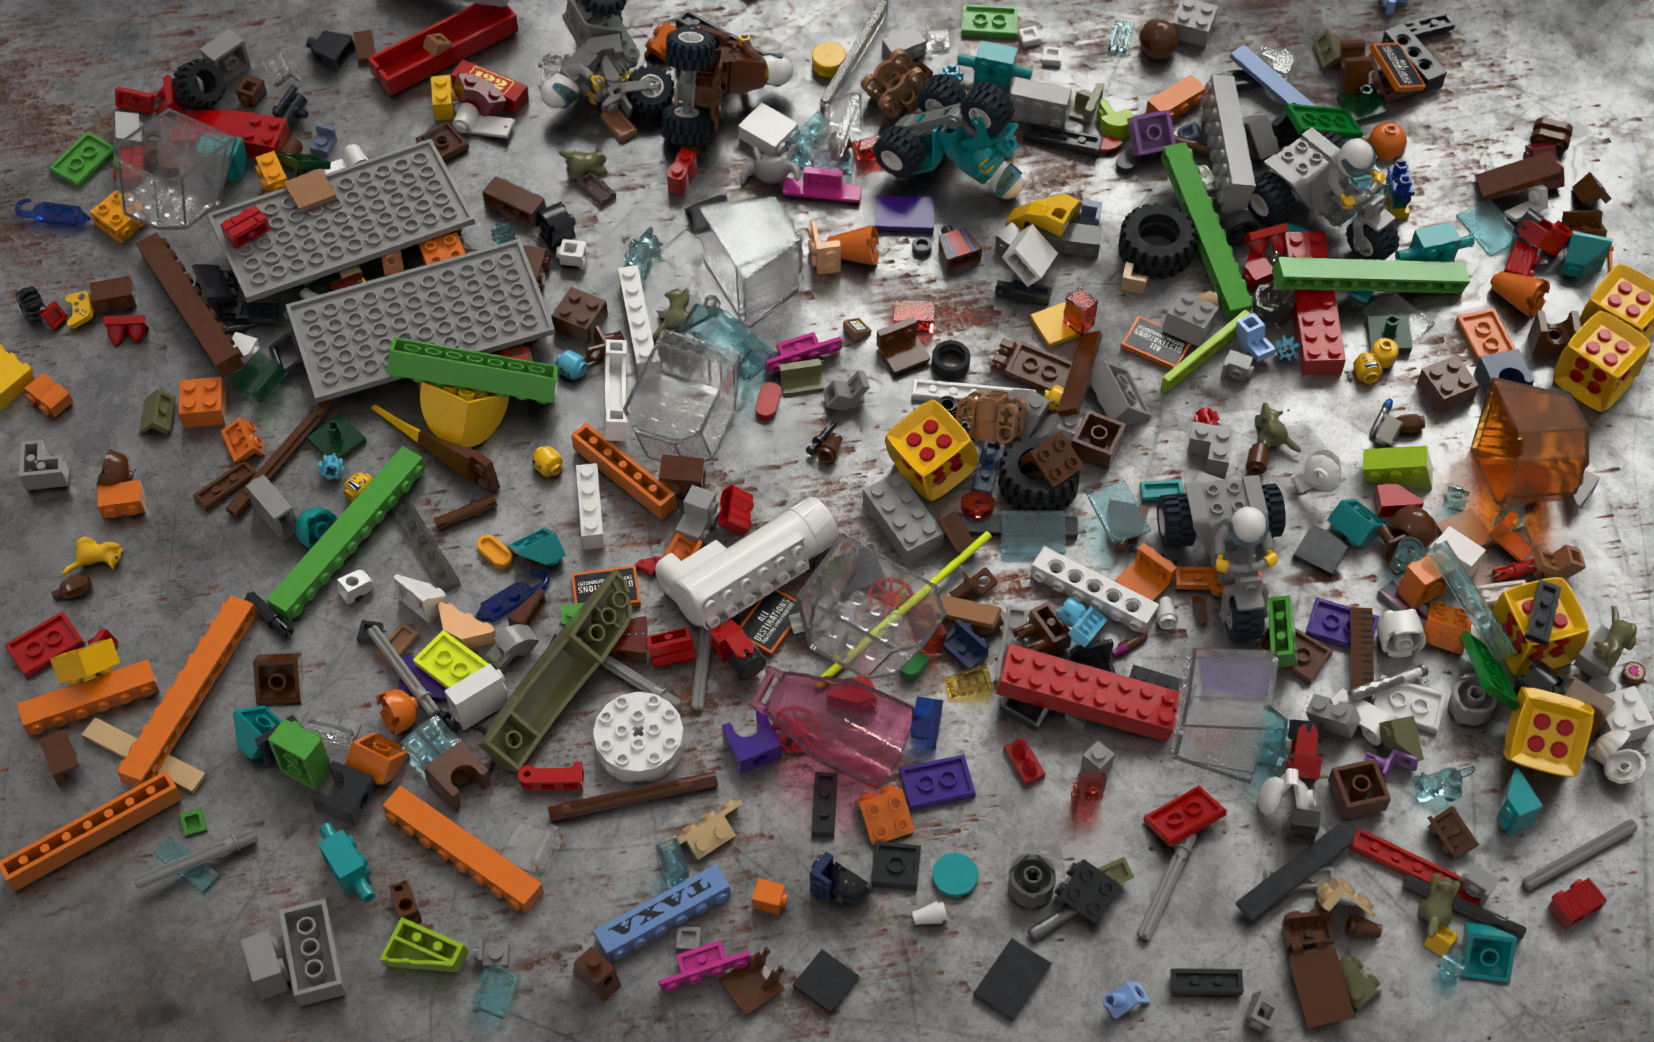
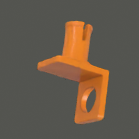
(392, 263)

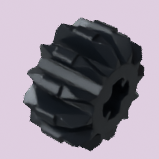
(30, 303)

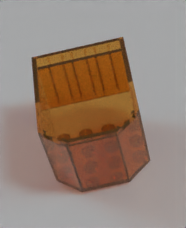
(1530, 444)

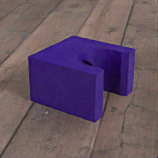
(753, 750)

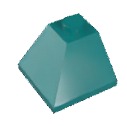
(1584, 254)
(539, 546)
(251, 724)
(1487, 952)

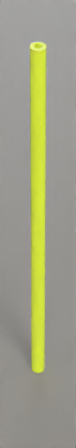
(835, 668)

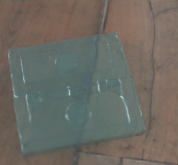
(429, 741)

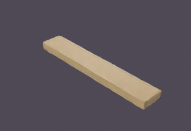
(120, 742)

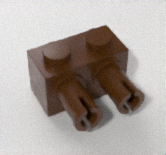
(1047, 627)

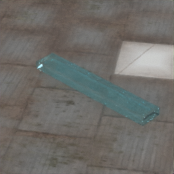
(1472, 601)

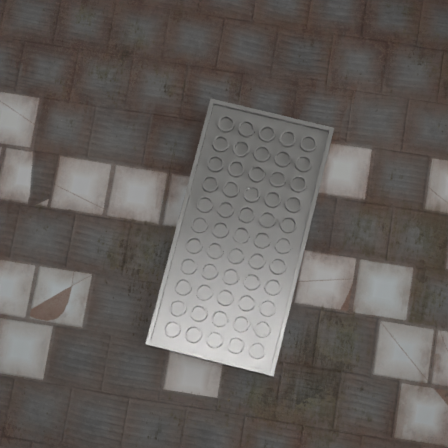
(377, 211)
(463, 302)

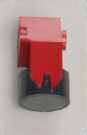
(1542, 233)
(734, 646)
(1305, 737)

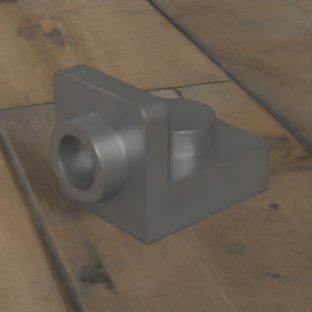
(491, 953)

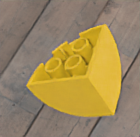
(461, 414)

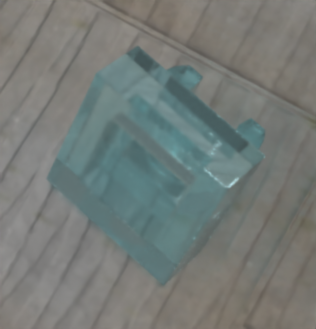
(1455, 498)

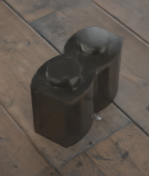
(1301, 826)

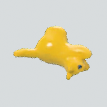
(90, 552)

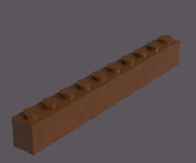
(190, 305)

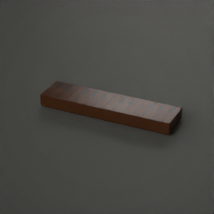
(1361, 646)

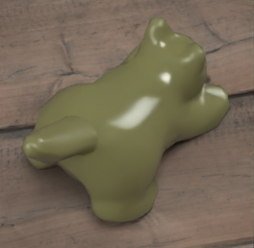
(583, 162)
(677, 310)
(1273, 430)
(1620, 636)
(1437, 907)

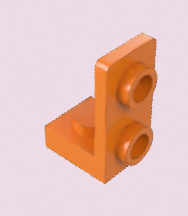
(1508, 539)

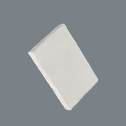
(1415, 701)

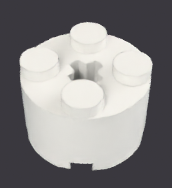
(1400, 633)

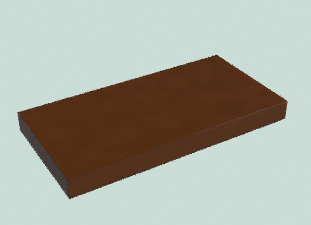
(1518, 176)

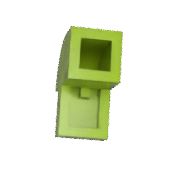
(1113, 123)

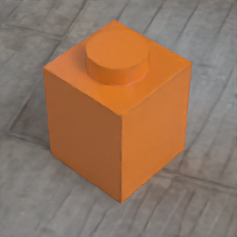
(769, 896)

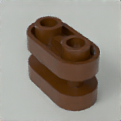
(1552, 132)

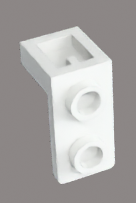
(1537, 201)

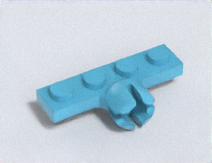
(1083, 624)

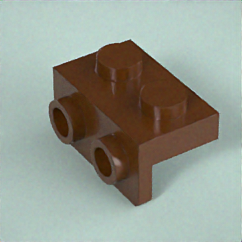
(1585, 221)
(1454, 833)
(1305, 924)

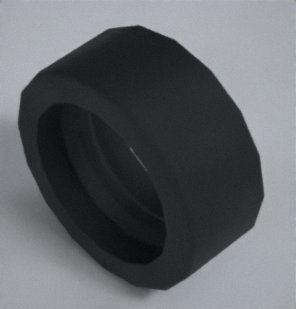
(1237, 219)
(951, 347)

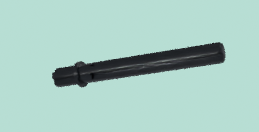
(1469, 909)

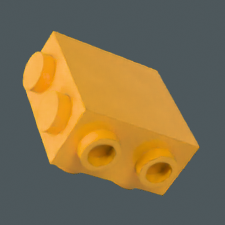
(270, 172)
(111, 219)

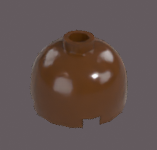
(115, 469)

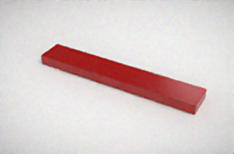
(1402, 860)

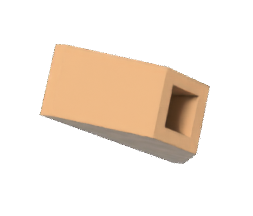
(465, 627)

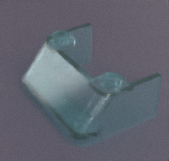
(724, 329)

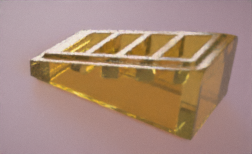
(970, 689)

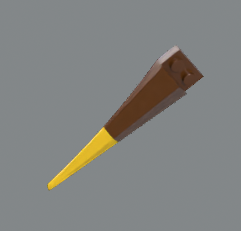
(465, 461)

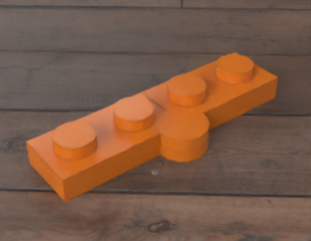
(1201, 579)

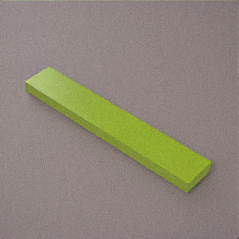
(1201, 354)

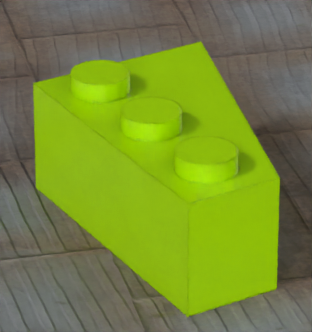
(1399, 465)
(422, 949)

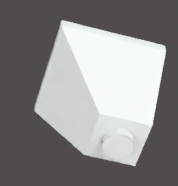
(420, 597)

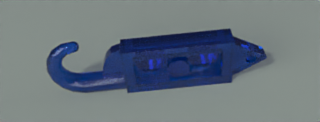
(53, 213)
(510, 598)

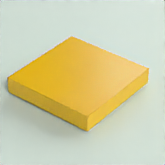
(1051, 326)

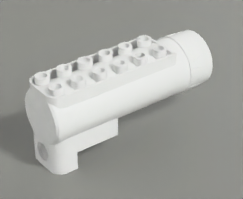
(725, 581)

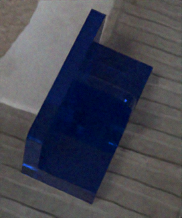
(927, 720)

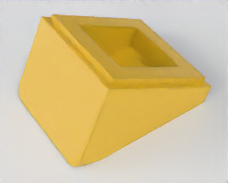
(1441, 941)

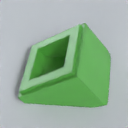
(193, 821)

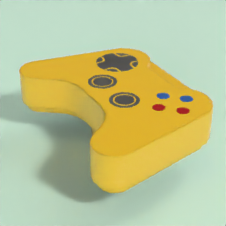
(82, 308)

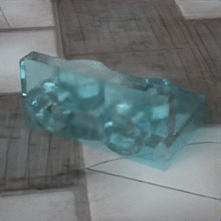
(495, 990)

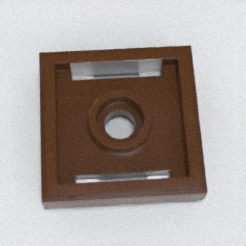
(449, 135)

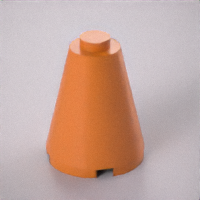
(859, 245)
(1521, 291)

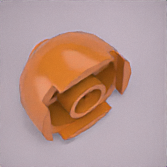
(1388, 140)
(398, 710)

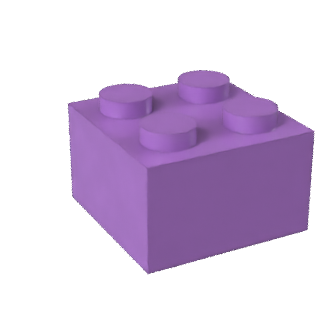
(1151, 132)

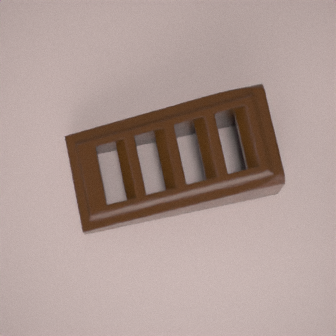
(528, 611)

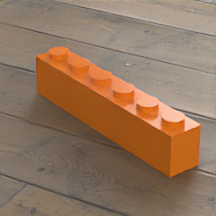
(624, 471)
(87, 697)

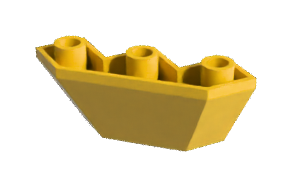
(1048, 213)

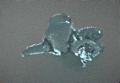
(639, 251)
(1519, 521)
(1445, 782)

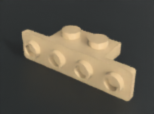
(710, 832)

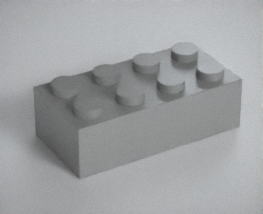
(903, 518)
(312, 952)

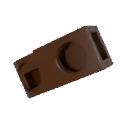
(405, 902)

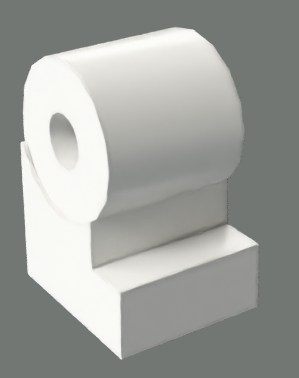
(354, 585)

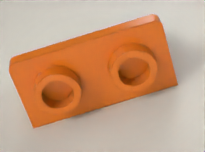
(242, 440)

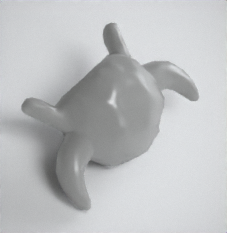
(771, 168)

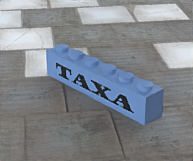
(662, 913)

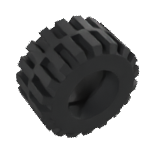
(186, 87)

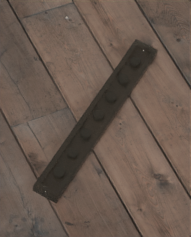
(854, 54)

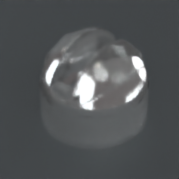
(716, 301)

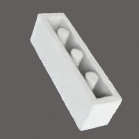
(590, 506)

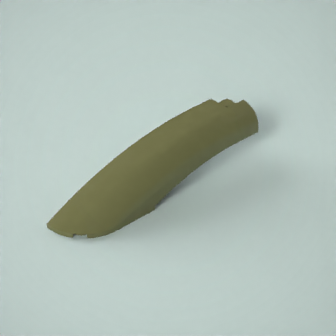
(559, 674)

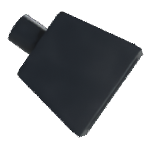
(331, 49)

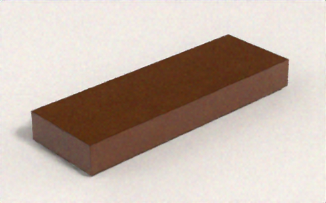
(224, 485)

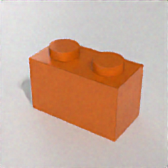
(121, 499)

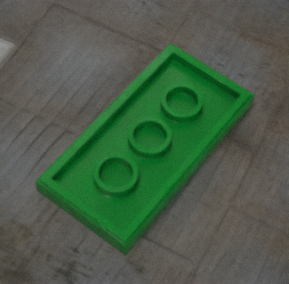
(1323, 118)
(1489, 672)

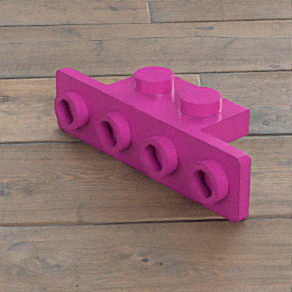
(823, 185)
(802, 349)
(703, 962)

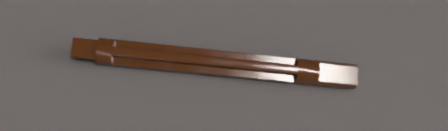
(282, 454)
(633, 796)

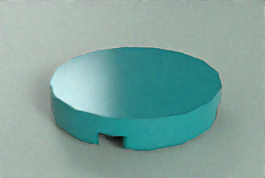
(955, 875)

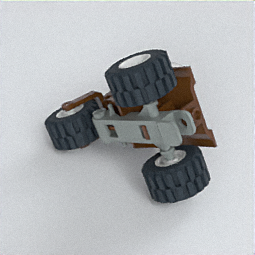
(709, 69)

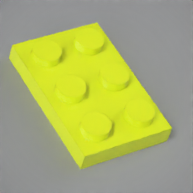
(448, 660)

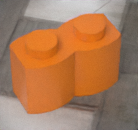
(47, 395)

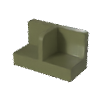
(1086, 104)

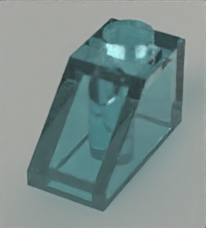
(671, 862)

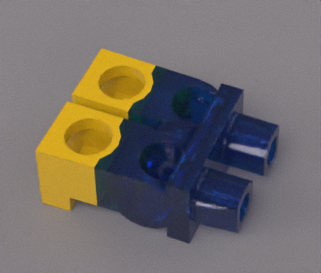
(1399, 189)

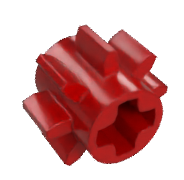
(1207, 416)

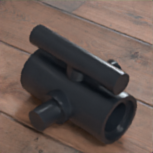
(291, 106)

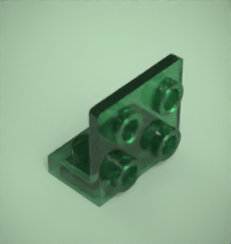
(259, 376)

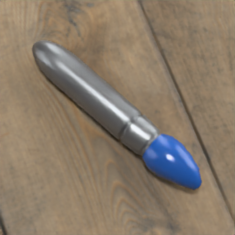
(1387, 405)

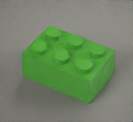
(300, 753)

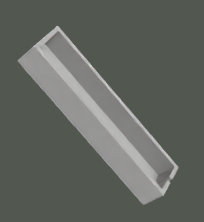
(1227, 143)

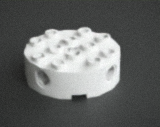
(638, 737)

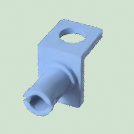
(1125, 998)

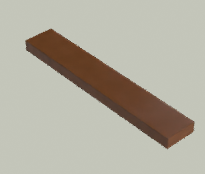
(1079, 374)

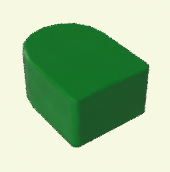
(915, 667)

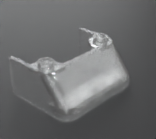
(840, 118)

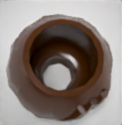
(1159, 39)
(1414, 523)

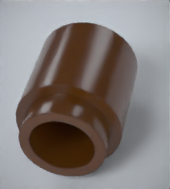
(291, 145)
(1257, 459)

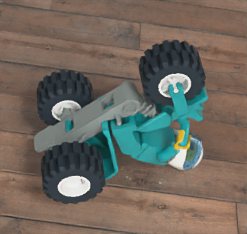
(965, 126)

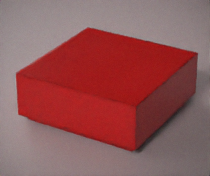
(53, 315)

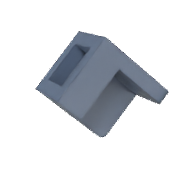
(1090, 212)

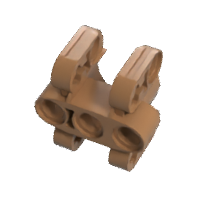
(896, 88)
(992, 415)

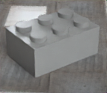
(1040, 103)

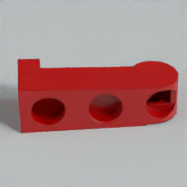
(552, 778)

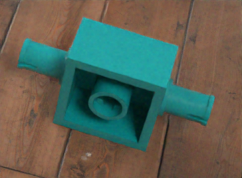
(995, 65)
(1435, 244)
(346, 863)

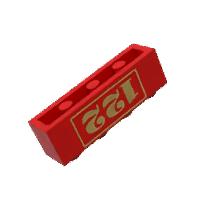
(513, 91)

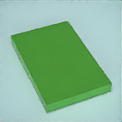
(989, 21)
(82, 160)

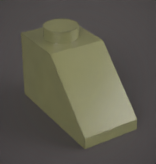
(1402, 736)

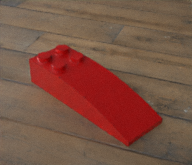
(258, 131)

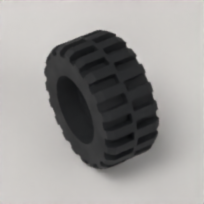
(1160, 221)
(1028, 493)

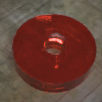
(977, 504)

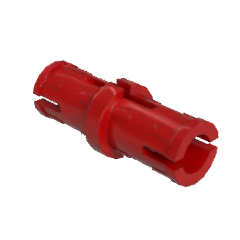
(1514, 570)

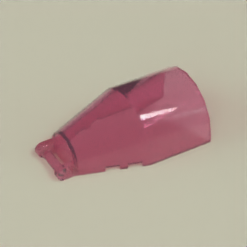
(838, 722)

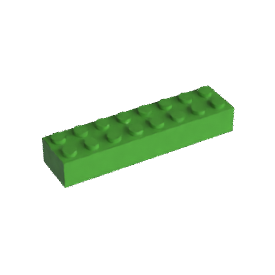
(472, 370)

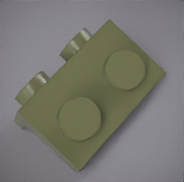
(1359, 984)

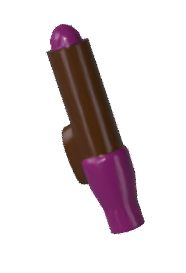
(1126, 644)

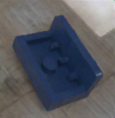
(966, 646)
(819, 883)

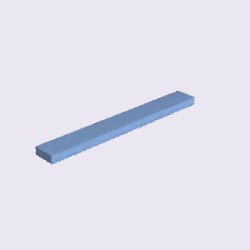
(1269, 78)

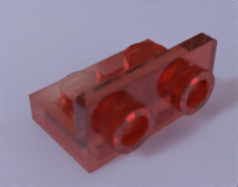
(863, 149)
(1088, 787)

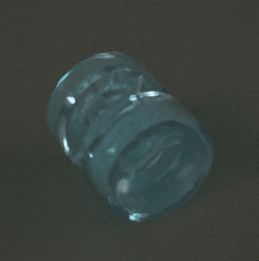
(1407, 551)

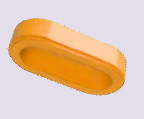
(494, 551)

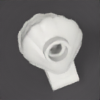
(1320, 472)
(1614, 760)
(1274, 787)

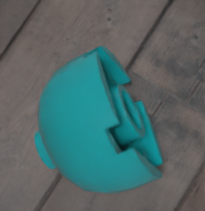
(313, 524)

